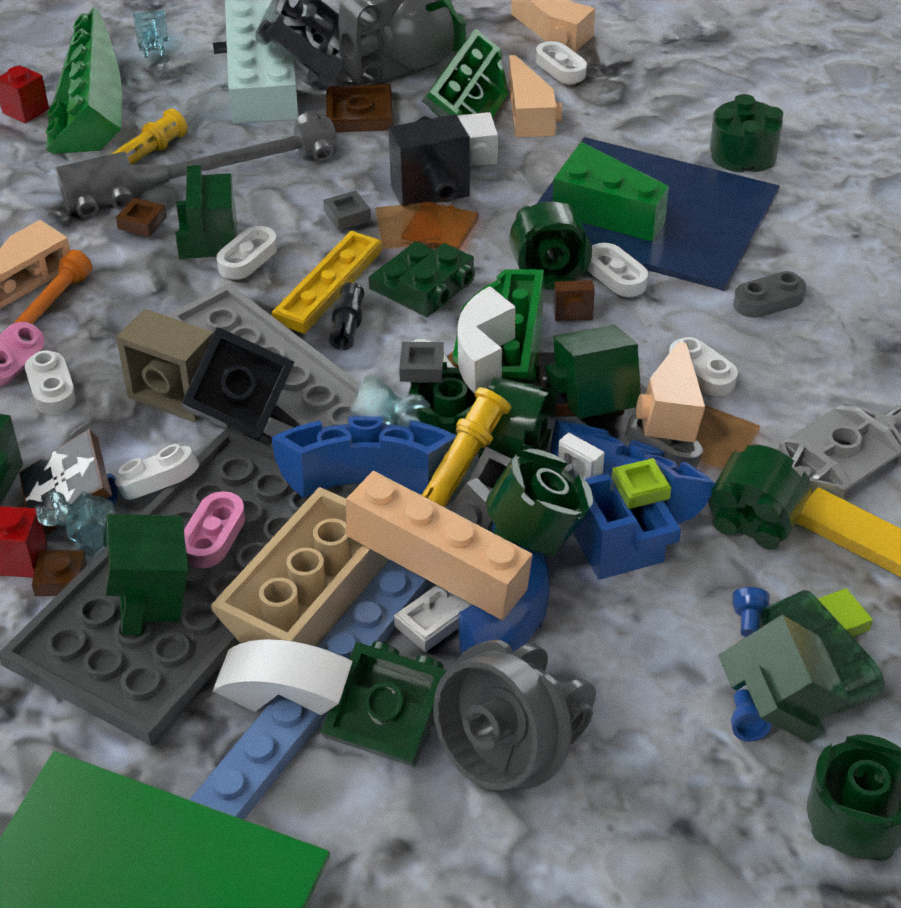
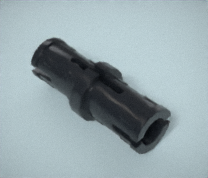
(347, 316)

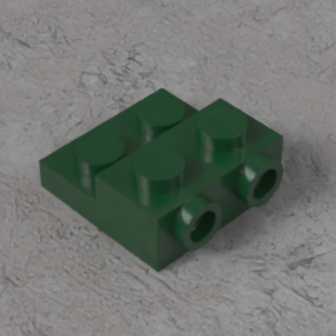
(424, 277)
(386, 703)

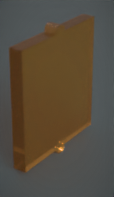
(392, 223)
(440, 224)
(722, 435)

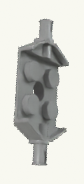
(843, 466)

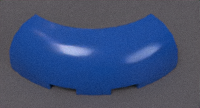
(349, 452)
(688, 485)
(521, 621)

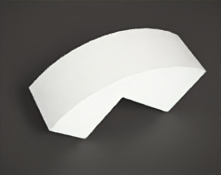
(481, 330)
(300, 672)

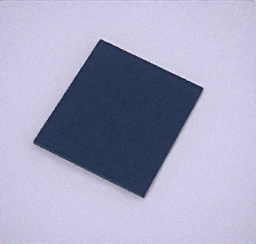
(706, 222)

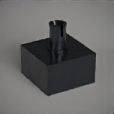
(429, 160)
(237, 384)

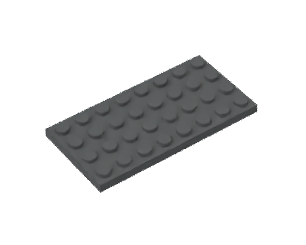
(151, 677)

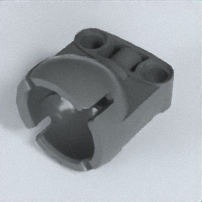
(392, 38)

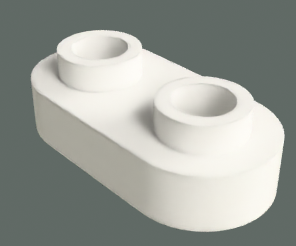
(561, 62)
(246, 252)
(618, 270)
(713, 371)
(50, 382)
(156, 472)

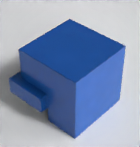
(620, 537)

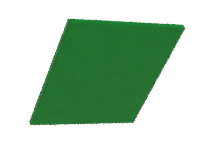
(123, 844)

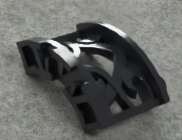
(313, 51)

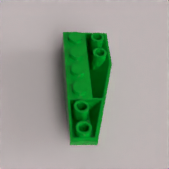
(88, 93)

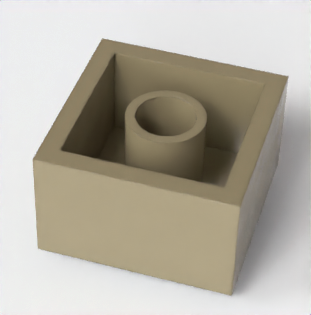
(161, 360)

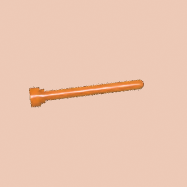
(72, 268)

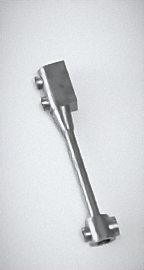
(116, 182)

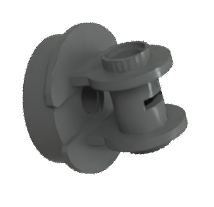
(507, 717)

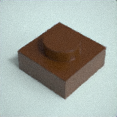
(141, 217)
(573, 300)
(56, 570)

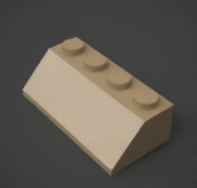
(300, 577)

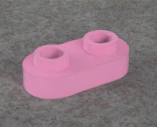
(15, 351)
(208, 534)

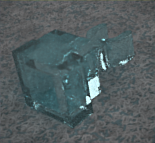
(151, 31)
(379, 400)
(82, 518)

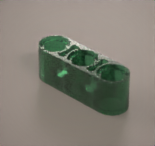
(854, 666)

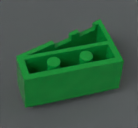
(611, 194)

